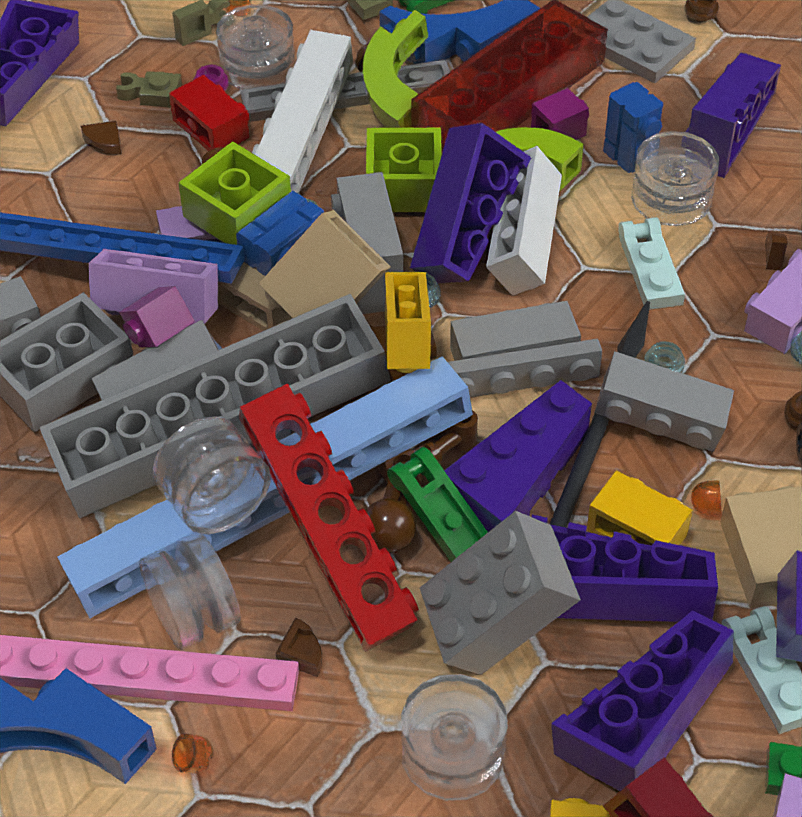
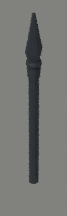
(629, 345)

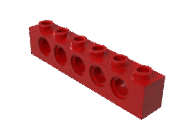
(370, 622)

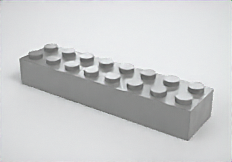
(113, 444)

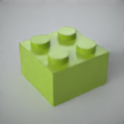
(408, 164)
(231, 191)

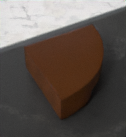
(102, 136)
(775, 249)
(301, 646)

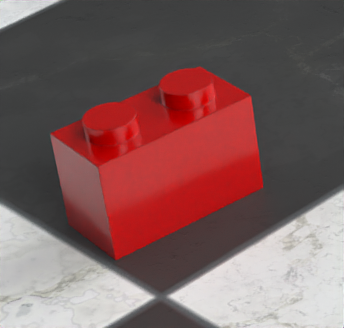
(209, 114)

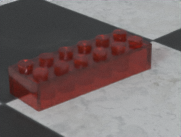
(517, 69)

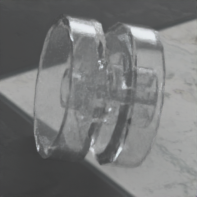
(255, 46)
(675, 178)
(211, 475)
(190, 590)
(453, 737)

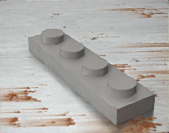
(530, 367)

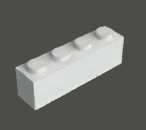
(525, 231)

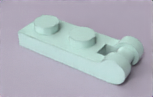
(651, 264)
(773, 678)

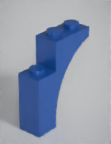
(461, 32)
(75, 721)

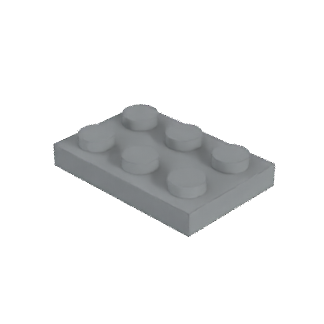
(641, 40)

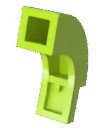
(381, 63)
(560, 149)

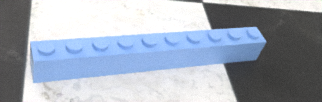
(360, 438)

